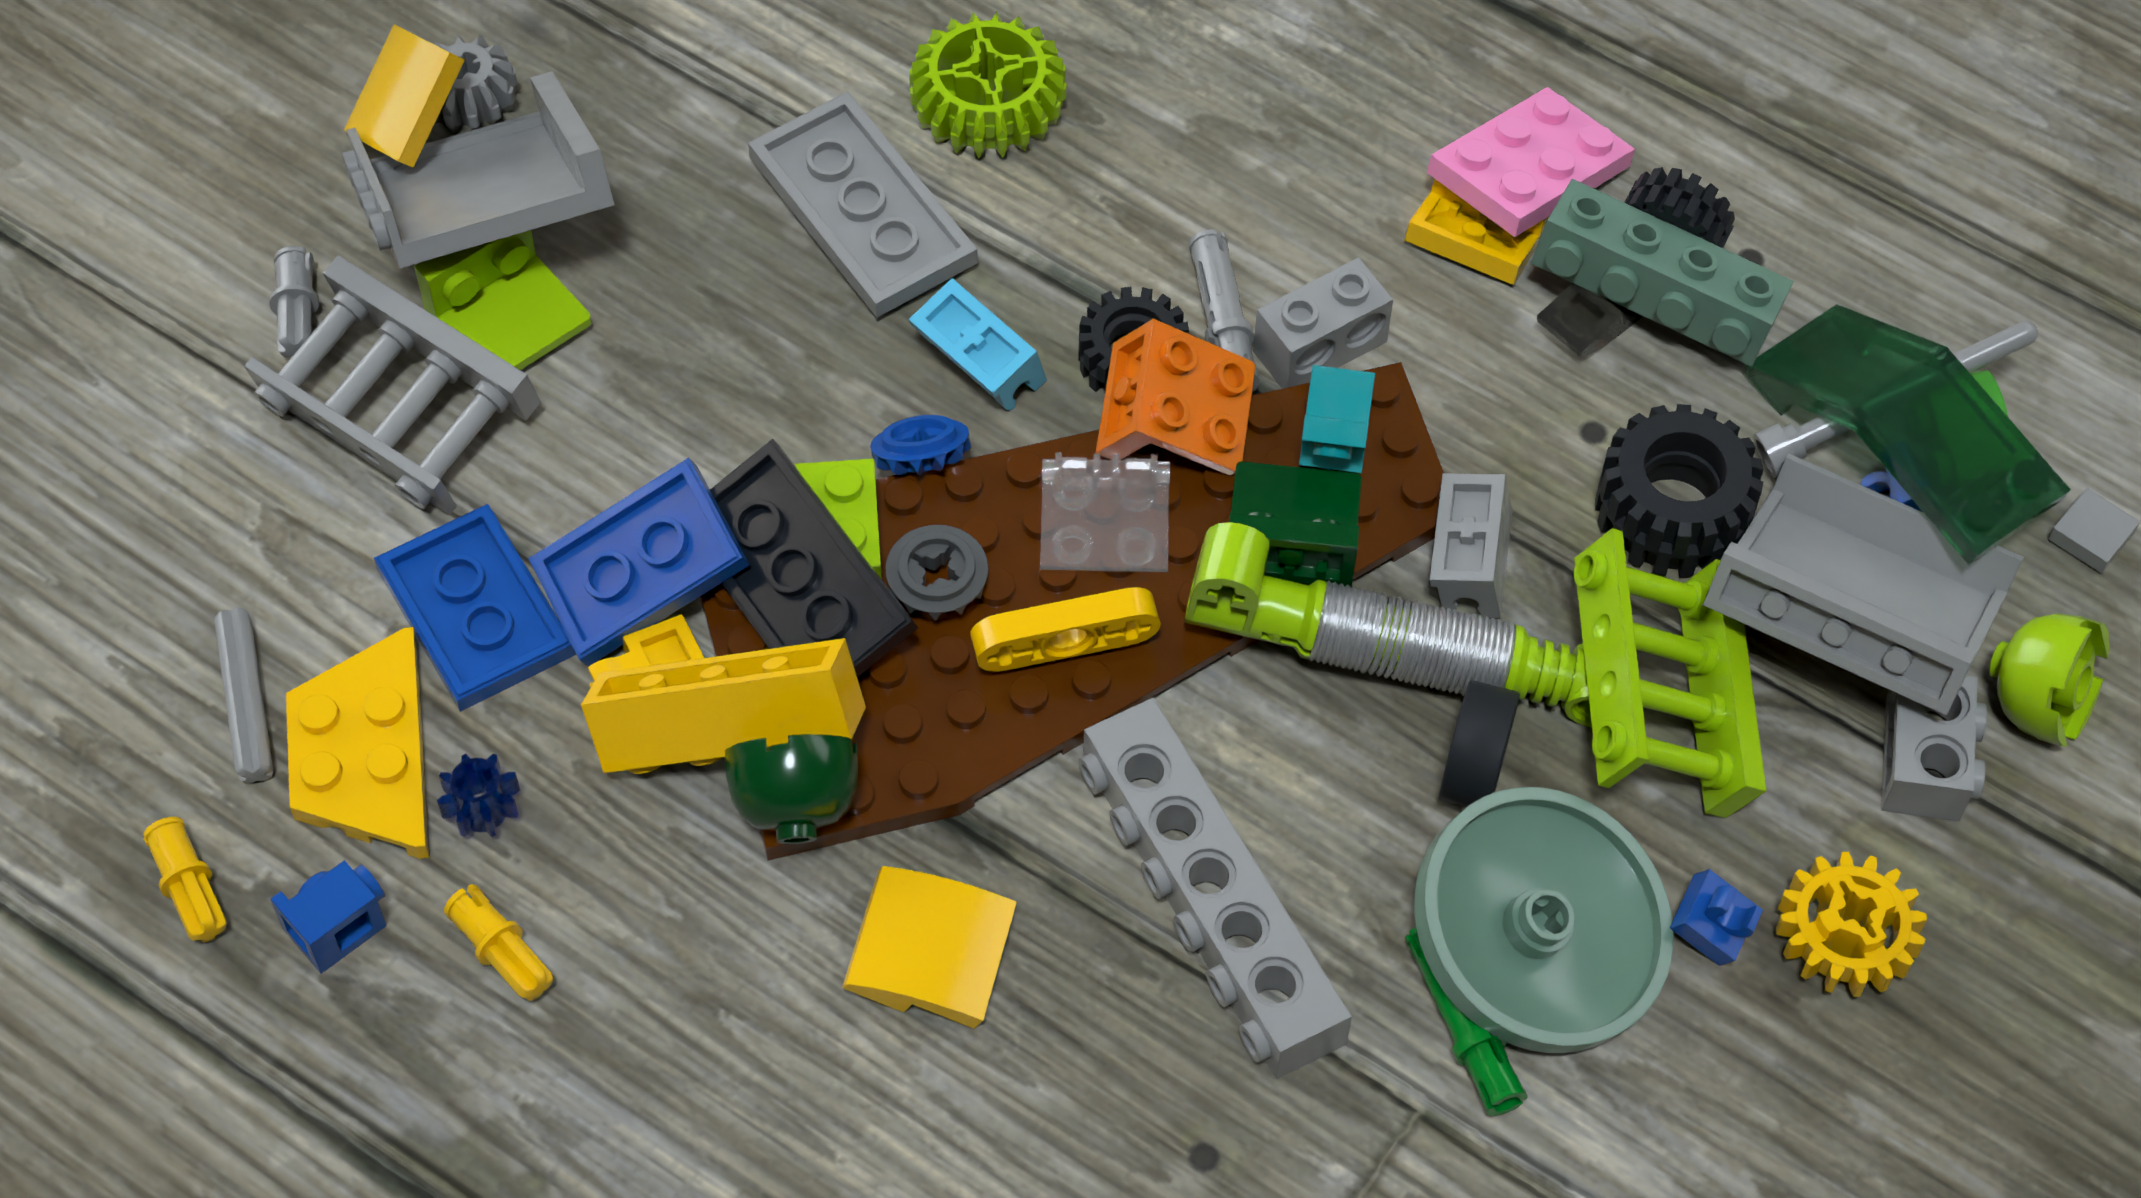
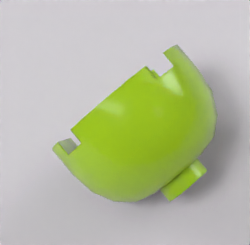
(2048, 675)

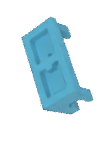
(979, 343)

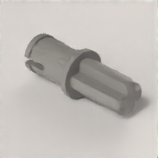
(293, 298)

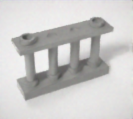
(401, 328)

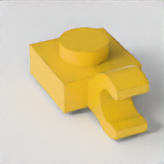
(654, 645)

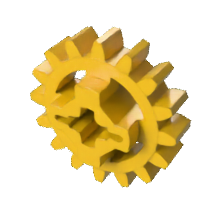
(1851, 924)

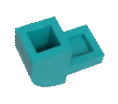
(1337, 418)

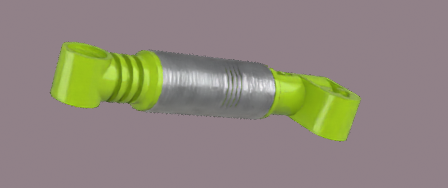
(1376, 630)

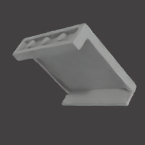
(483, 181)
(1862, 584)

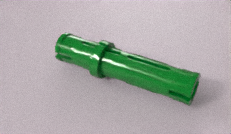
(1474, 1046)

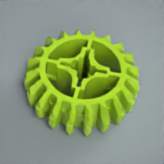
(960, 104)

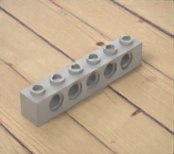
(1146, 746)

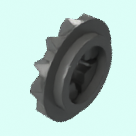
(930, 548)

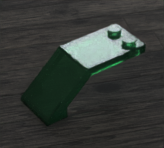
(1919, 419)

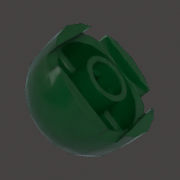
(793, 783)

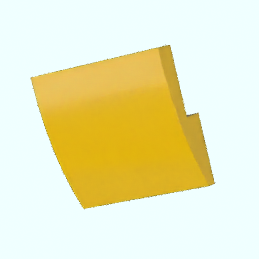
(404, 95)
(1465, 235)
(930, 945)

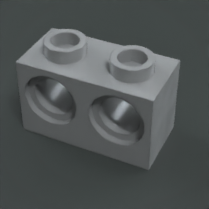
(1322, 324)
(1919, 742)

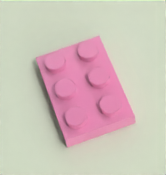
(1526, 158)

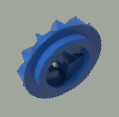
(920, 444)

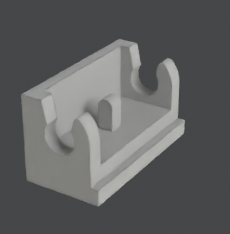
(1472, 541)

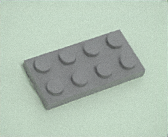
(863, 204)

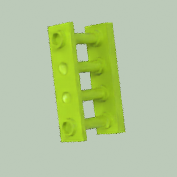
(1717, 669)

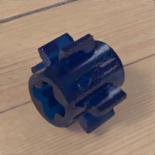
(477, 777)

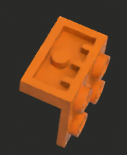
(1176, 396)

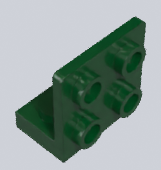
(1304, 515)

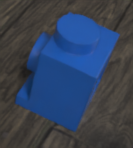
(332, 913)

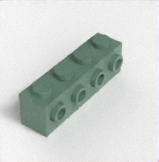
(1661, 272)

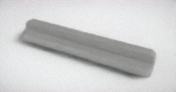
(243, 695)

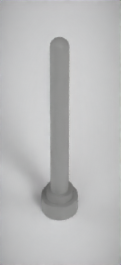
(1778, 441)

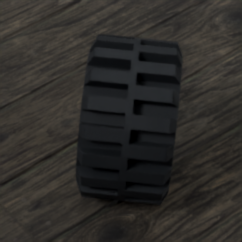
(1682, 449)

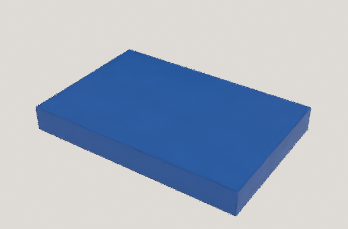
(638, 561)
(474, 607)

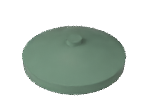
(1543, 920)

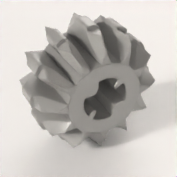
(481, 87)

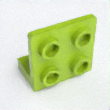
(502, 299)

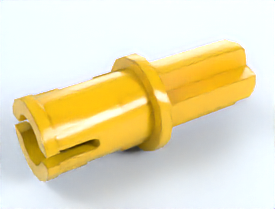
(185, 879)
(498, 942)

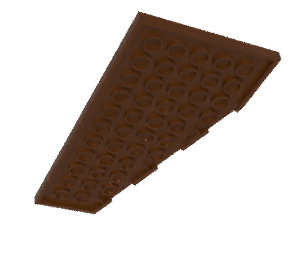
(951, 731)

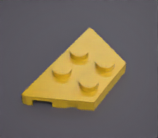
(361, 747)

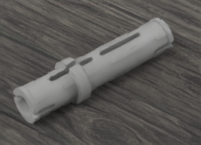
(1221, 296)

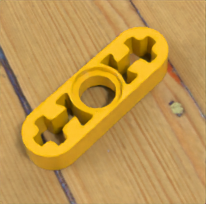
(1065, 629)

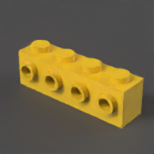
(711, 703)

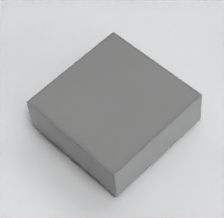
(2094, 530)

